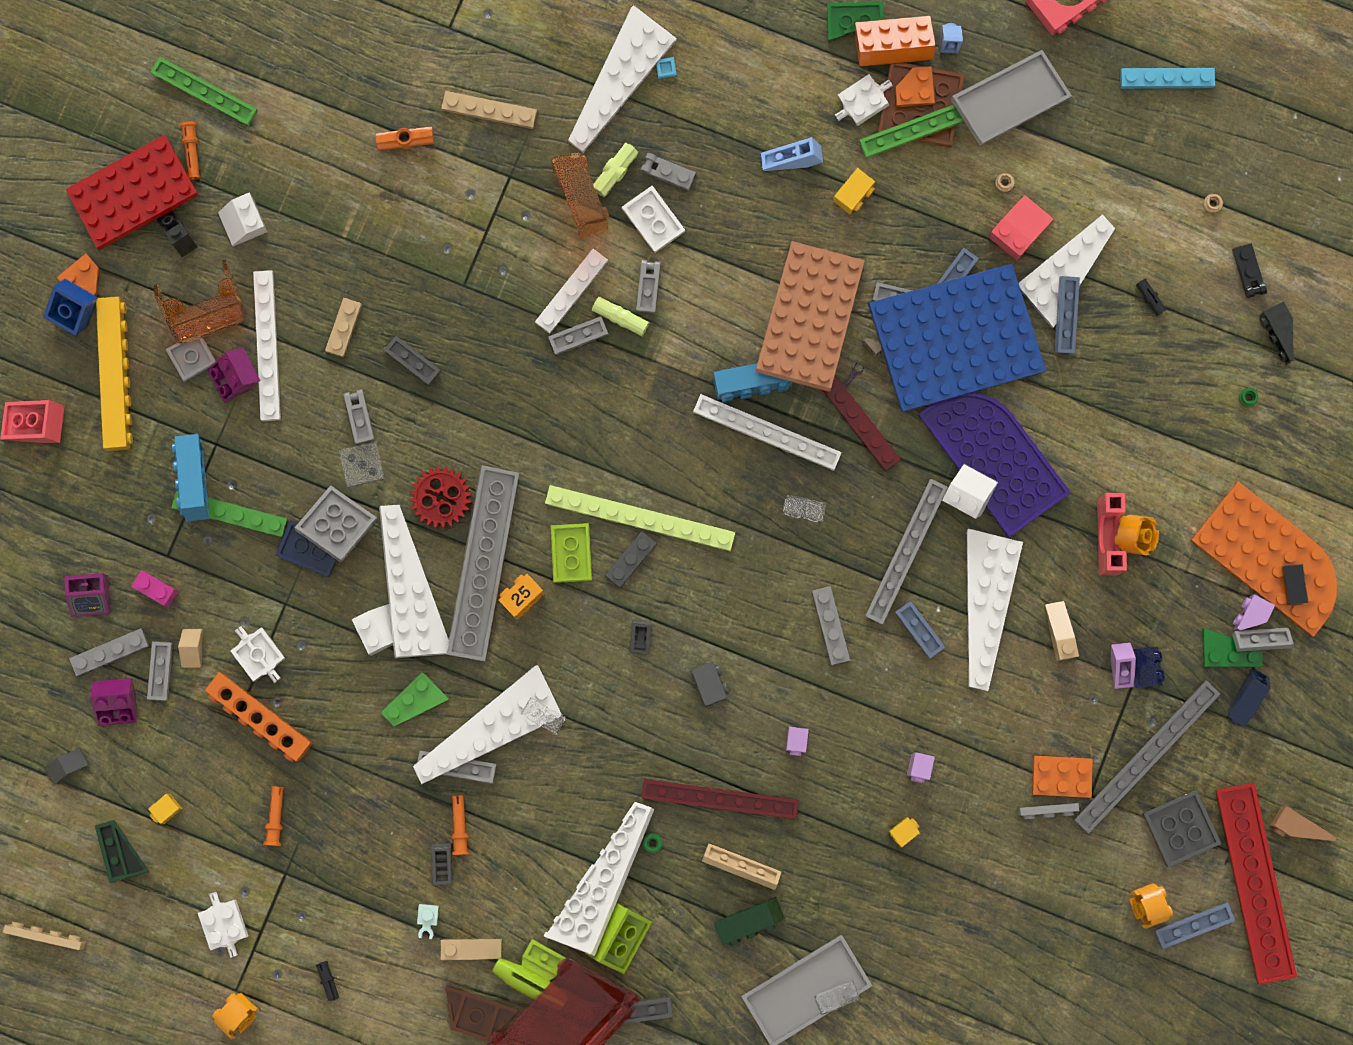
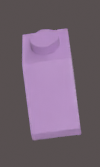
(1123, 665)

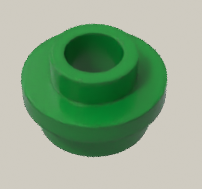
(1254, 397)
(647, 847)

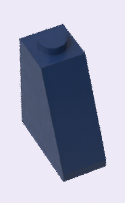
(1249, 697)

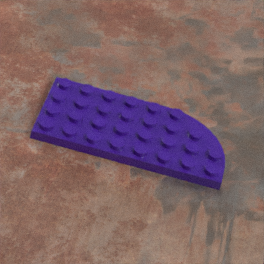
(992, 441)

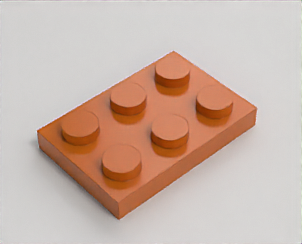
(1062, 776)

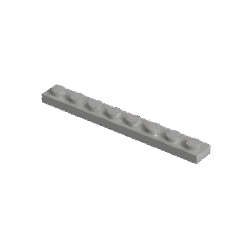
(906, 551)

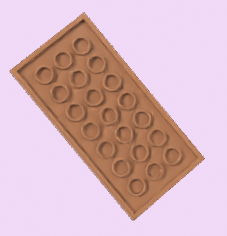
(810, 316)

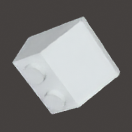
(242, 219)
(970, 491)
(375, 629)

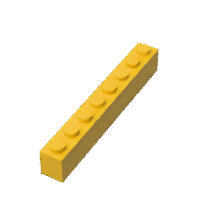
(113, 374)

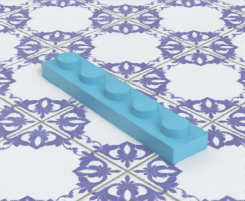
(1167, 78)

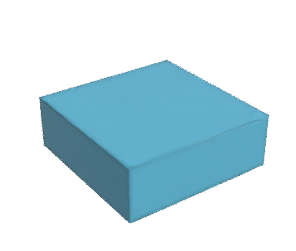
(666, 68)

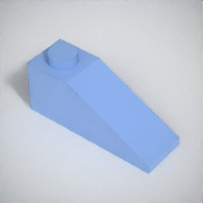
(793, 156)

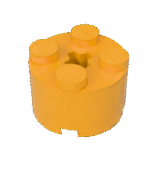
(1137, 534)
(1150, 905)
(235, 1015)

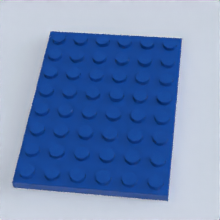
(956, 337)

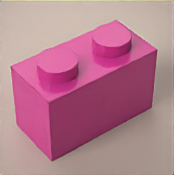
(154, 589)

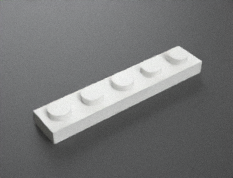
(571, 291)

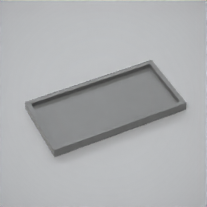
(1010, 97)
(787, 999)

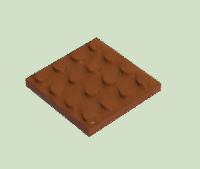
(945, 86)

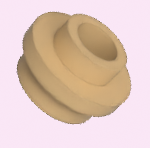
(1007, 177)
(1218, 201)

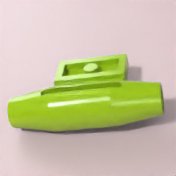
(534, 974)

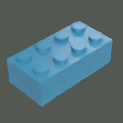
(744, 382)
(190, 477)

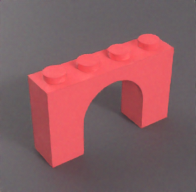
(1057, 16)
(1109, 510)

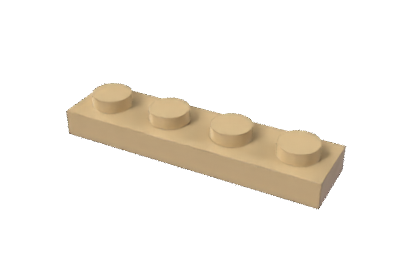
(741, 866)
(36, 933)

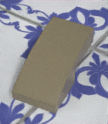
(872, 347)

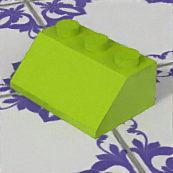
(621, 938)

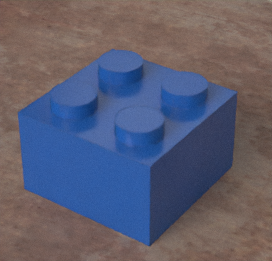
(70, 307)

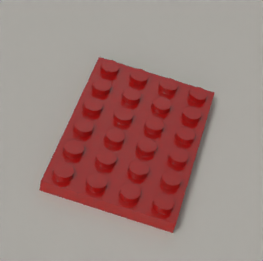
(131, 192)

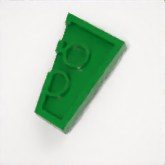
(843, 16)
(1221, 652)

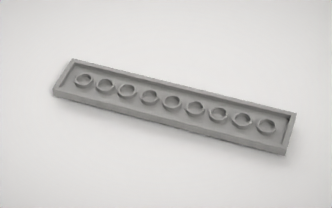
(482, 563)

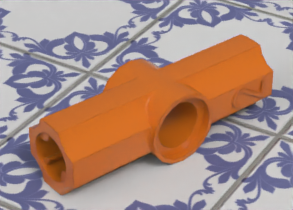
(417, 136)

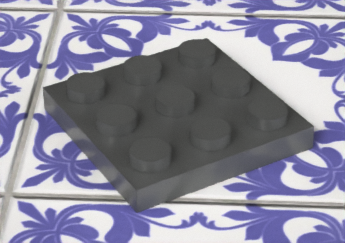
(1181, 828)

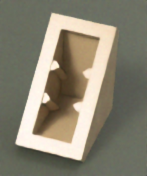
(191, 648)

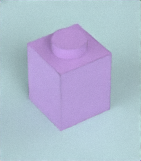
(797, 740)

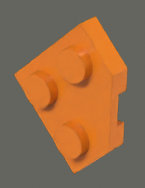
(916, 88)
(83, 274)

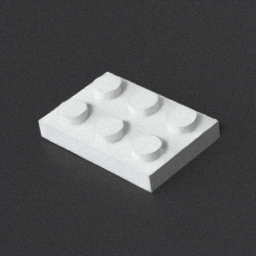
(653, 219)

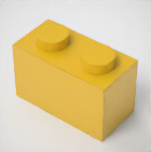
(854, 191)

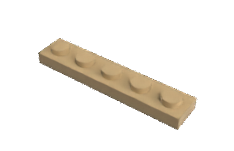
(489, 110)

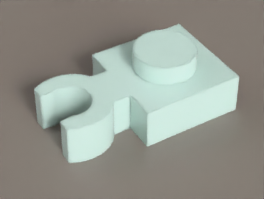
(427, 916)

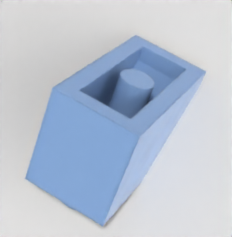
(950, 38)

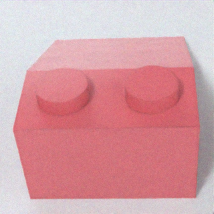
(1020, 227)
(32, 421)

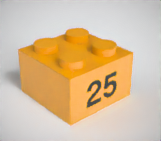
(521, 596)

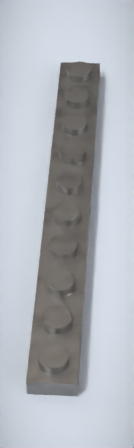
(1146, 757)

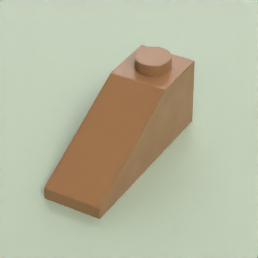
(1292, 824)

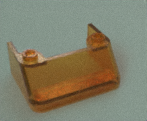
(580, 193)
(204, 317)

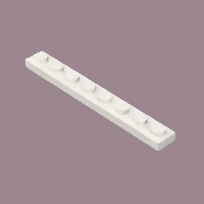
(267, 345)
(767, 432)

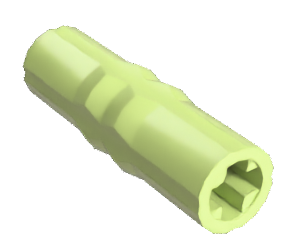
(620, 316)

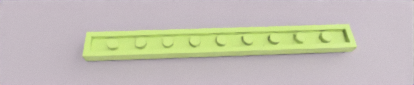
(640, 518)

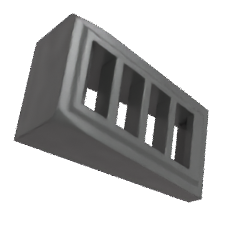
(441, 847)

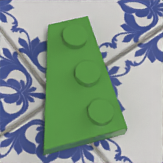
(413, 700)

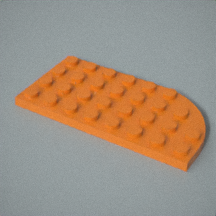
(1256, 544)

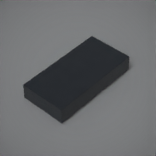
(1294, 584)

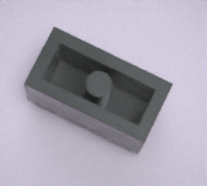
(709, 683)

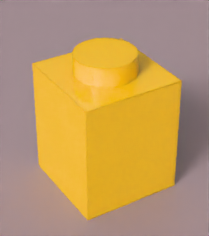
(164, 809)
(904, 831)

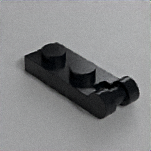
(1249, 270)

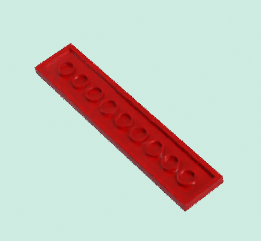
(1256, 883)

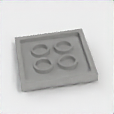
(335, 523)

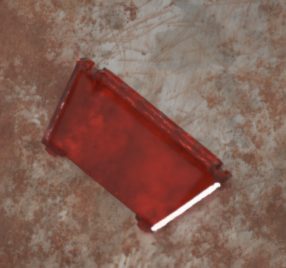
(572, 1010)

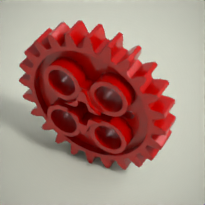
(433, 512)

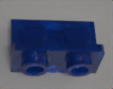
(1148, 667)

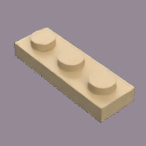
(343, 327)

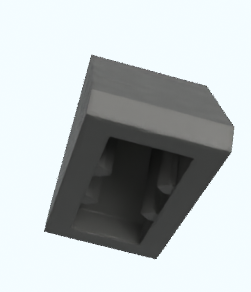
(640, 637)
(66, 765)

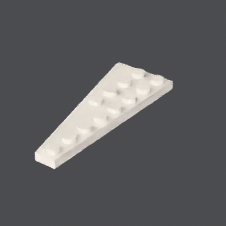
(630, 61)
(990, 580)
(413, 612)
(490, 728)
(591, 906)

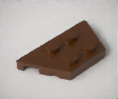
(476, 1014)

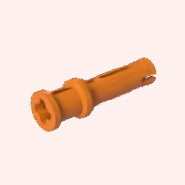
(190, 141)
(273, 826)
(459, 836)

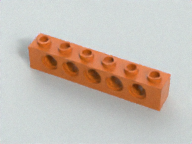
(300, 743)

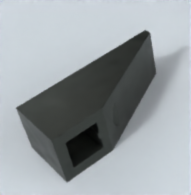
(177, 233)
(1280, 329)

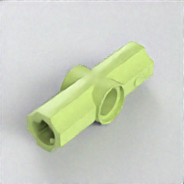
(615, 169)

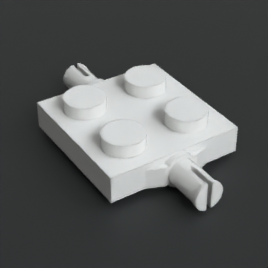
(863, 100)
(257, 654)
(223, 924)

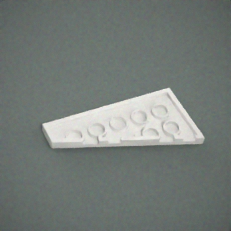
(1071, 260)

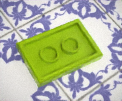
(571, 553)

